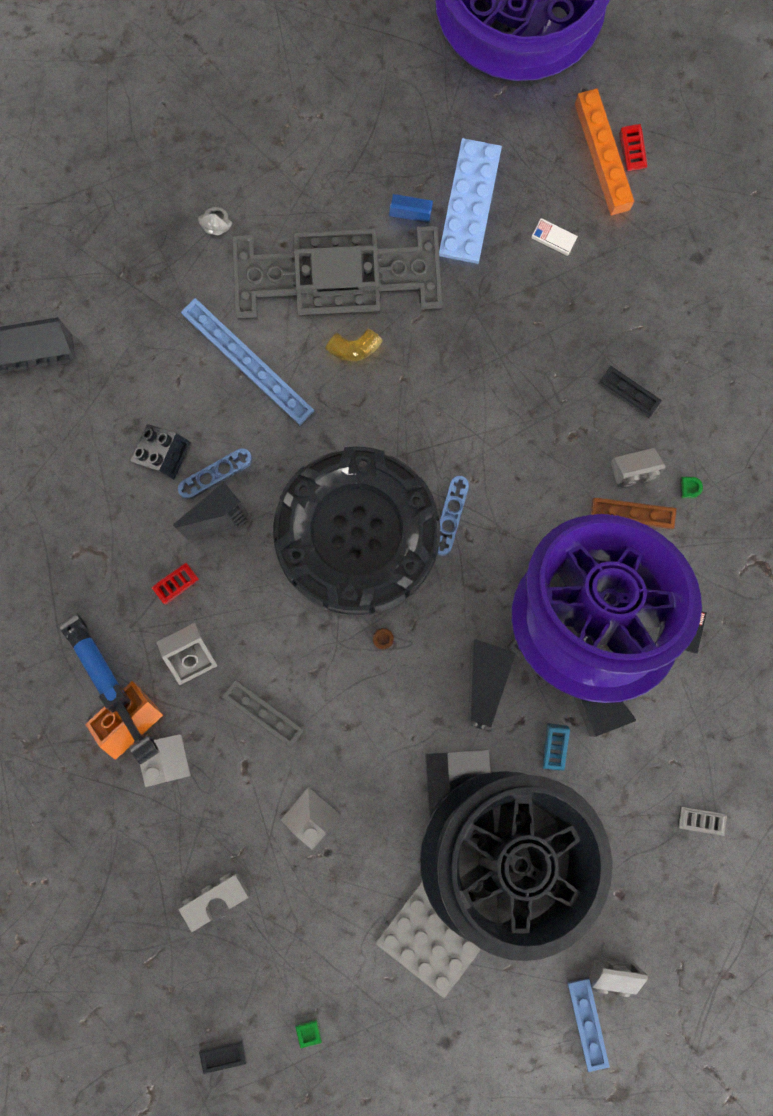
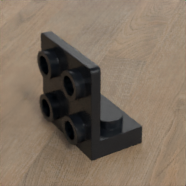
(161, 450)

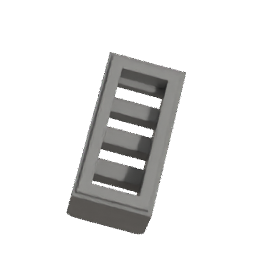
(721, 826)

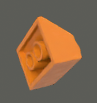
(110, 729)

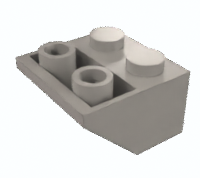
(637, 466)

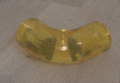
(356, 349)

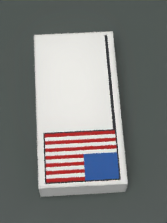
(554, 237)

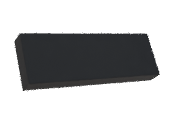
(630, 391)

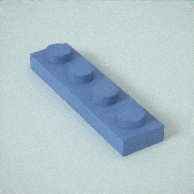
(588, 1024)

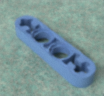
(213, 470)
(453, 516)

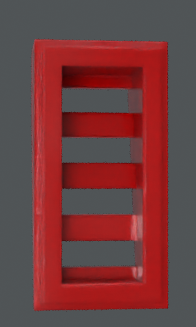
(629, 131)
(180, 589)

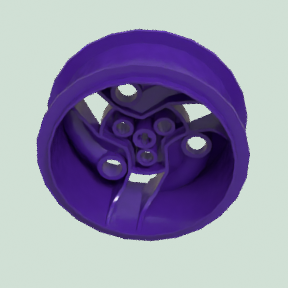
(536, 48)

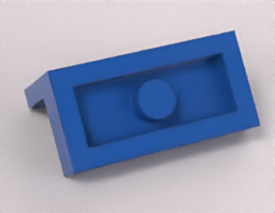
(411, 208)

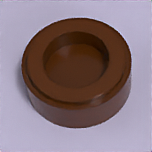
(383, 638)

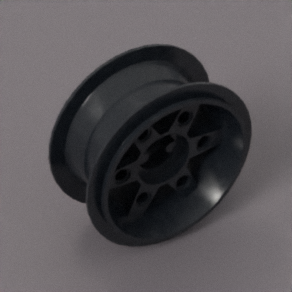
(577, 898)

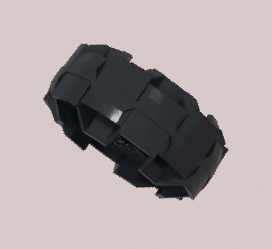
(336, 489)

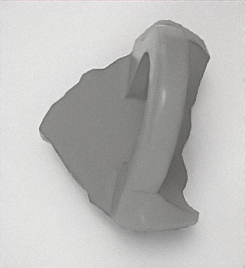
(213, 224)

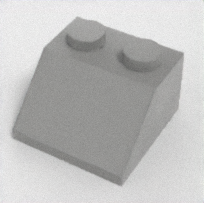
(186, 654)
(168, 764)

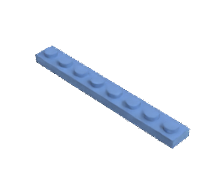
(247, 361)

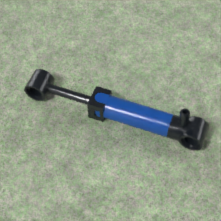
(110, 692)

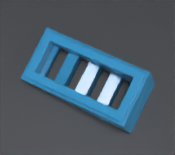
(564, 739)

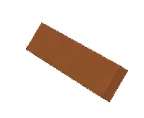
(644, 513)

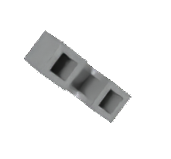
(196, 910)

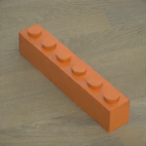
(604, 152)

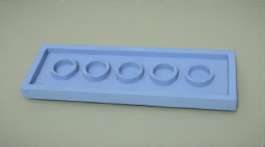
(470, 201)

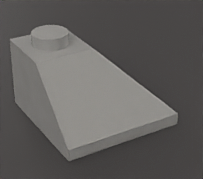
(310, 818)

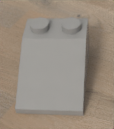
(616, 976)

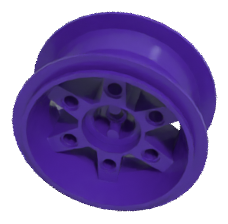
(646, 588)

